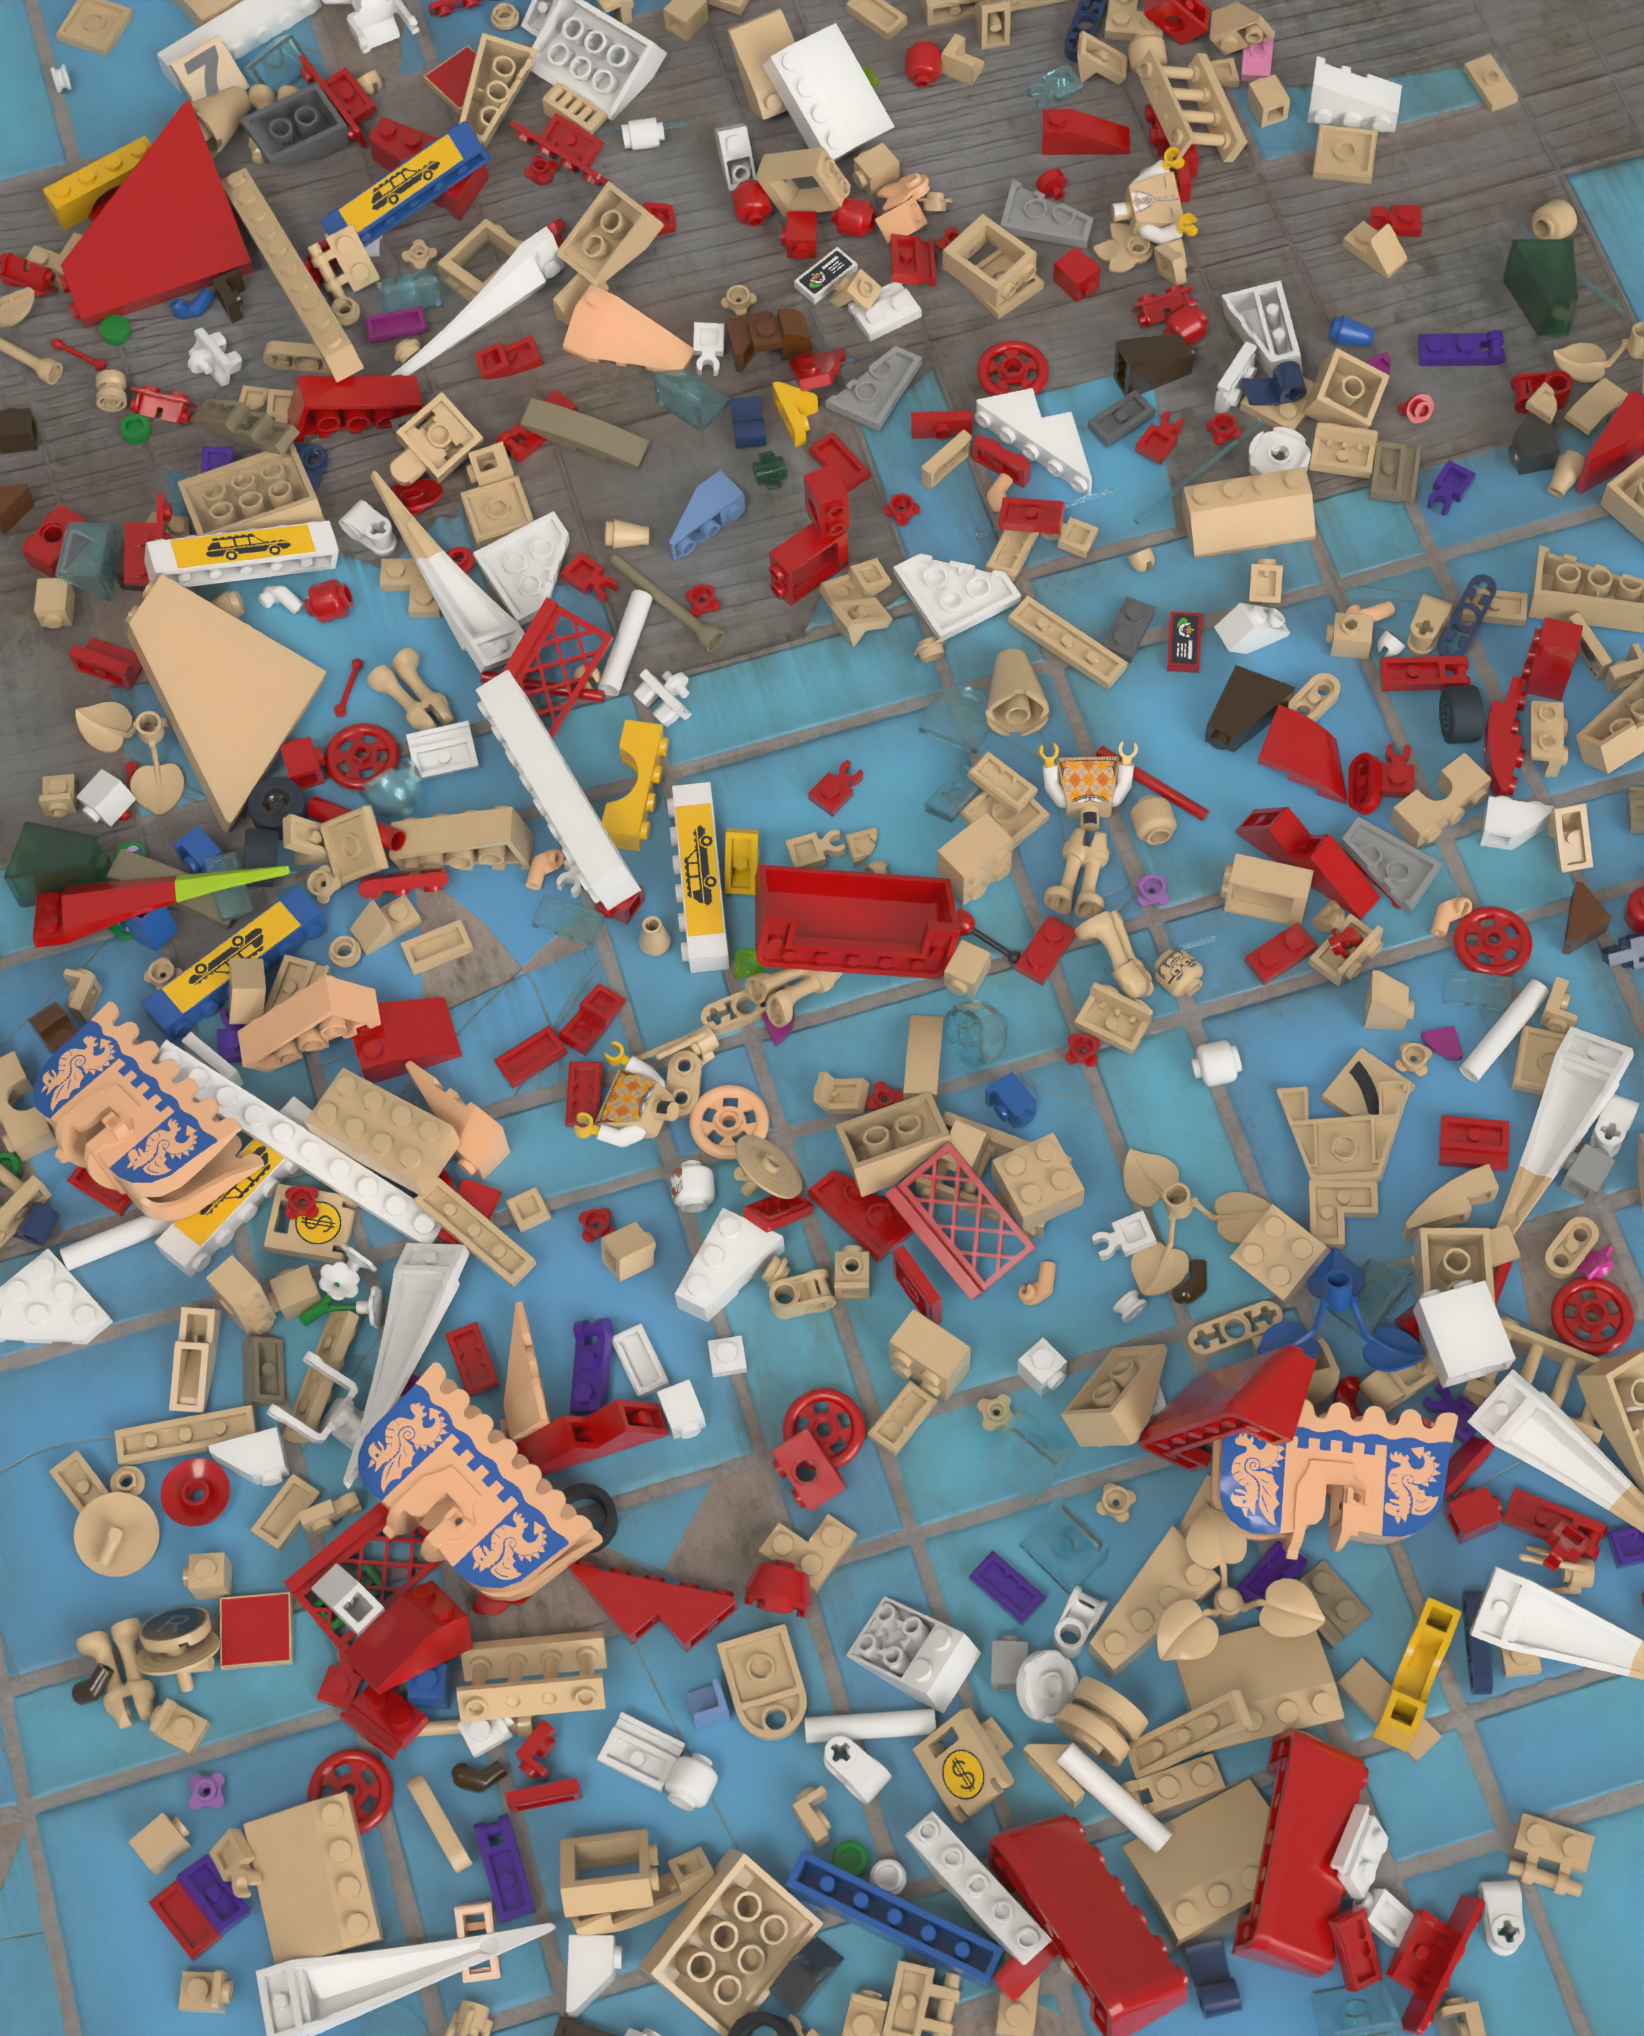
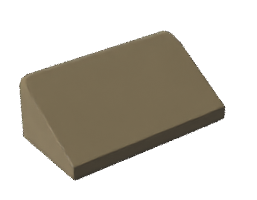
(263, 1371)

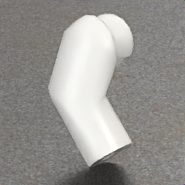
(280, 595)

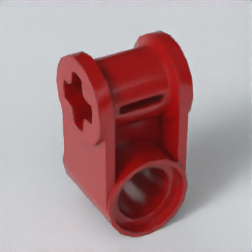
(1555, 379)

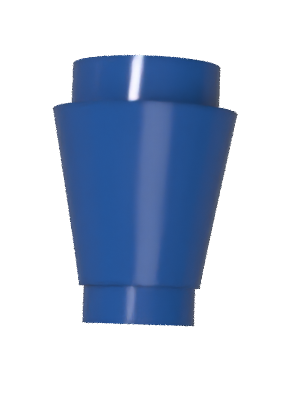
(1350, 332)

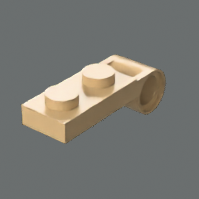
(1393, 1388)

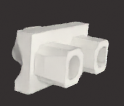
(210, 358)
(671, 708)

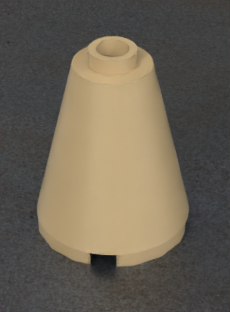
(220, 116)
(1015, 696)

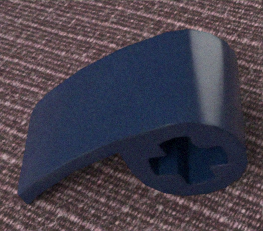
(1283, 388)
(748, 422)
(37, 1224)
(1212, 1981)

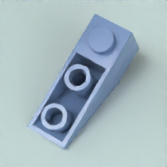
(709, 509)

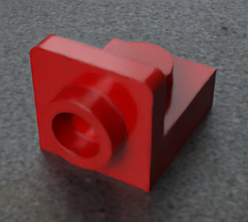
(537, 1745)

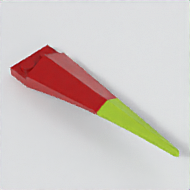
(91, 907)

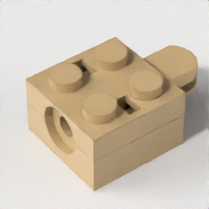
(436, 445)

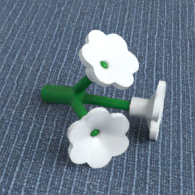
(342, 1282)

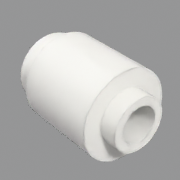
(643, 133)

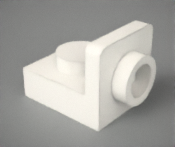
(485, 1734)
(1385, 1915)

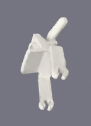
(374, 21)
(340, 1420)

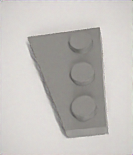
(1039, 219)
(878, 390)
(1391, 863)

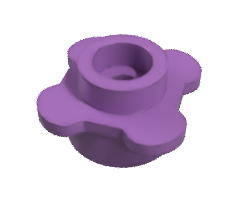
(1153, 882)
(214, 1798)

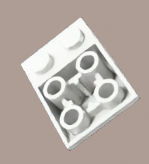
(915, 1653)

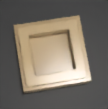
(528, 1209)

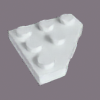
(525, 565)
(954, 593)
(48, 1305)

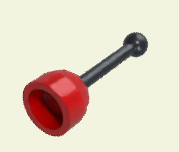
(967, 927)

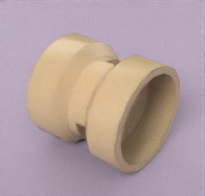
(111, 390)

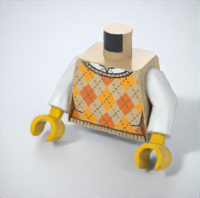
(1087, 785)
(633, 1106)

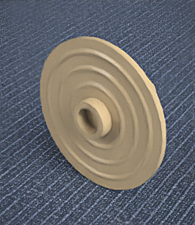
(765, 1167)
(116, 1534)
(182, 1661)

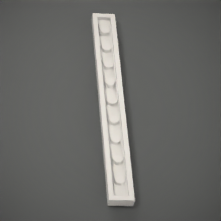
(305, 1149)

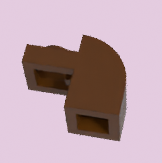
(782, 332)
(52, 1026)

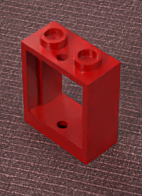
(805, 563)

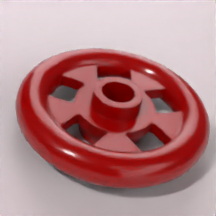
(1012, 363)
(354, 733)
(1502, 918)
(1604, 1292)
(838, 1403)
(359, 1761)

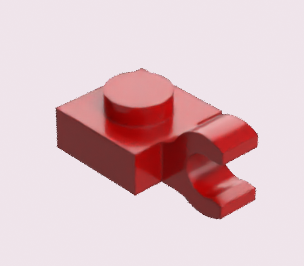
(1402, 218)
(1566, 1543)

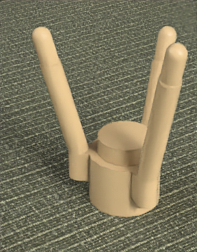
(698, 1041)
(1576, 1575)
(470, 2020)

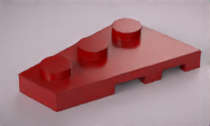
(866, 1219)

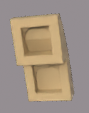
(1595, 406)
(861, 582)

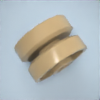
(1101, 1721)

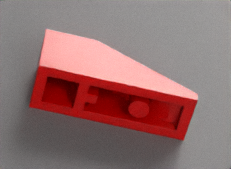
(1082, 134)

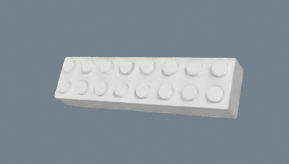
(556, 791)

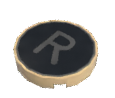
(175, 1627)

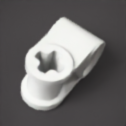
(369, 528)
(1613, 1124)
(1080, 1617)
(860, 1773)
(1501, 1911)

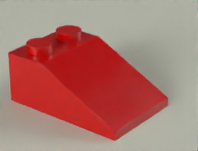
(1617, 445)
(408, 1031)
(410, 1638)

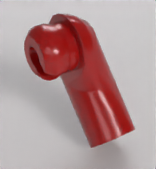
(1346, 1393)

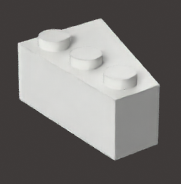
(1353, 100)
(1263, 319)
(725, 1263)

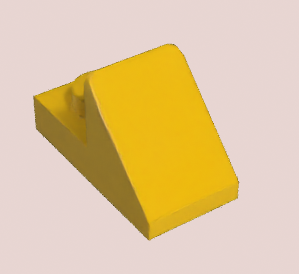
(793, 409)
(741, 860)

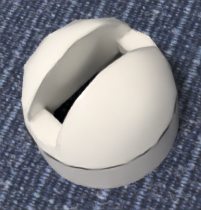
(1392, 643)

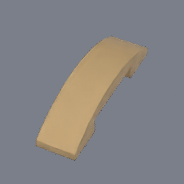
(686, 1877)

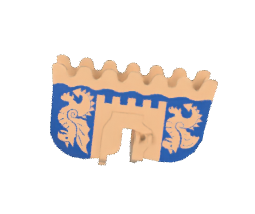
(135, 1124)
(444, 1463)
(1378, 1470)

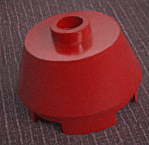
(779, 1588)

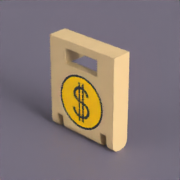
(316, 1236)
(965, 1769)

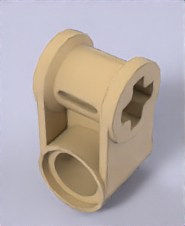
(1428, 624)
(804, 1295)

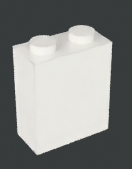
(1463, 1332)

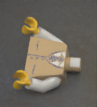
(1154, 203)

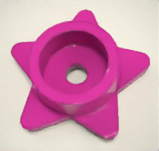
(1597, 1263)

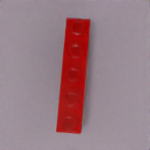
(1288, 842)
(583, 1439)
(641, 1603)

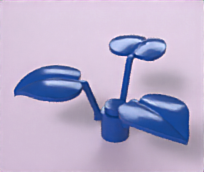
(1337, 1285)

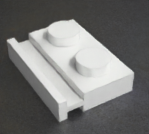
(888, 312)
(1231, 383)
(443, 750)
(640, 1752)
(1359, 1852)

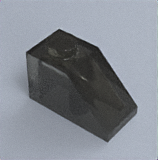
(1533, 446)
(805, 1976)

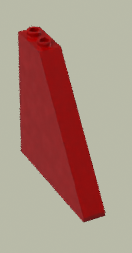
(159, 231)

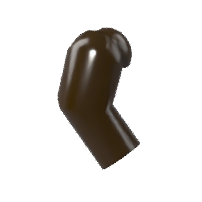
(1193, 1287)
(91, 1689)
(477, 1780)

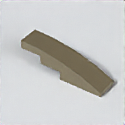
(245, 427)
(583, 432)
(134, 866)

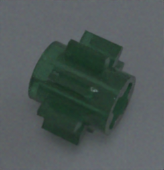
(769, 470)

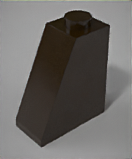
(1151, 362)
(1245, 708)

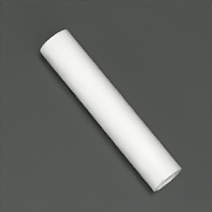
(625, 642)
(1504, 1030)
(112, 1241)
(870, 1725)
(1114, 1797)

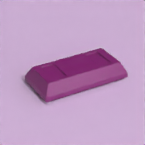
(396, 325)

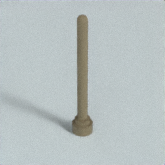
(708, 635)

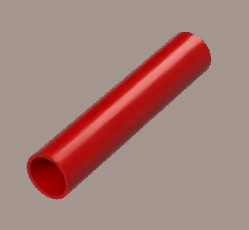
(325, 810)

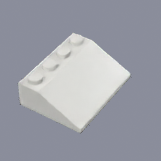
(595, 56)
(828, 93)

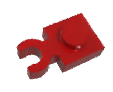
(1159, 441)
(588, 575)
(1396, 774)
(834, 791)
(340, 1684)

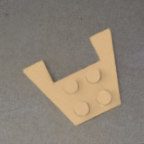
(1346, 1146)

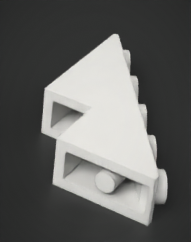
(1048, 440)
(977, 1889)

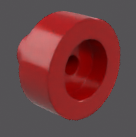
(1052, 183)
(555, 228)

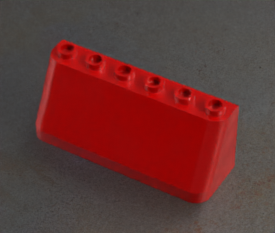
(854, 922)
(1251, 1397)
(1294, 1880)
(1089, 1923)

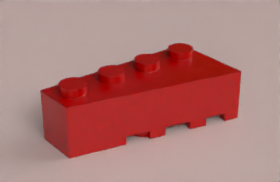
(395, 142)
(326, 406)

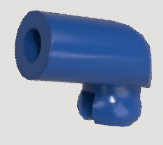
(191, 309)

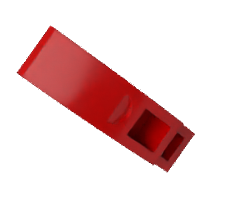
(1183, 175)
(1501, 743)

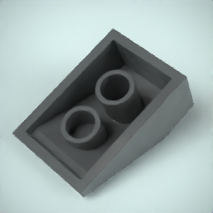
(297, 127)

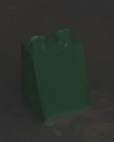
(1543, 283)
(51, 859)

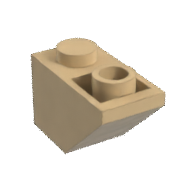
(1237, 28)

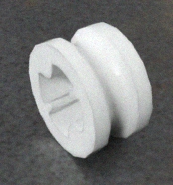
(61, 78)
(1130, 1306)

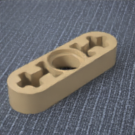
(293, 357)
(720, 1009)
(1208, 1331)
(439, 1823)

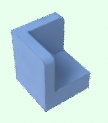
(708, 1705)

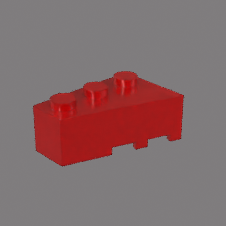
(1551, 658)

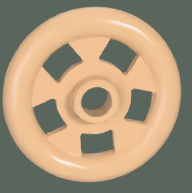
(714, 1100)

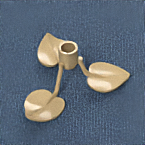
(1587, 361)
(104, 729)
(1156, 1178)
(1191, 1635)

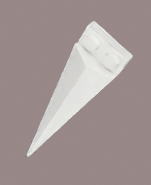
(513, 283)
(419, 1297)
(326, 1991)

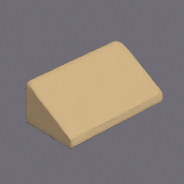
(570, 295)

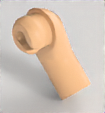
(998, 491)
(1379, 611)
(543, 865)
(1449, 912)
(1040, 1289)

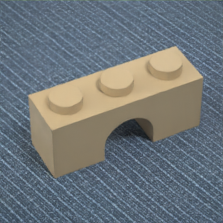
(1423, 818)
(26, 1130)
(242, 1297)

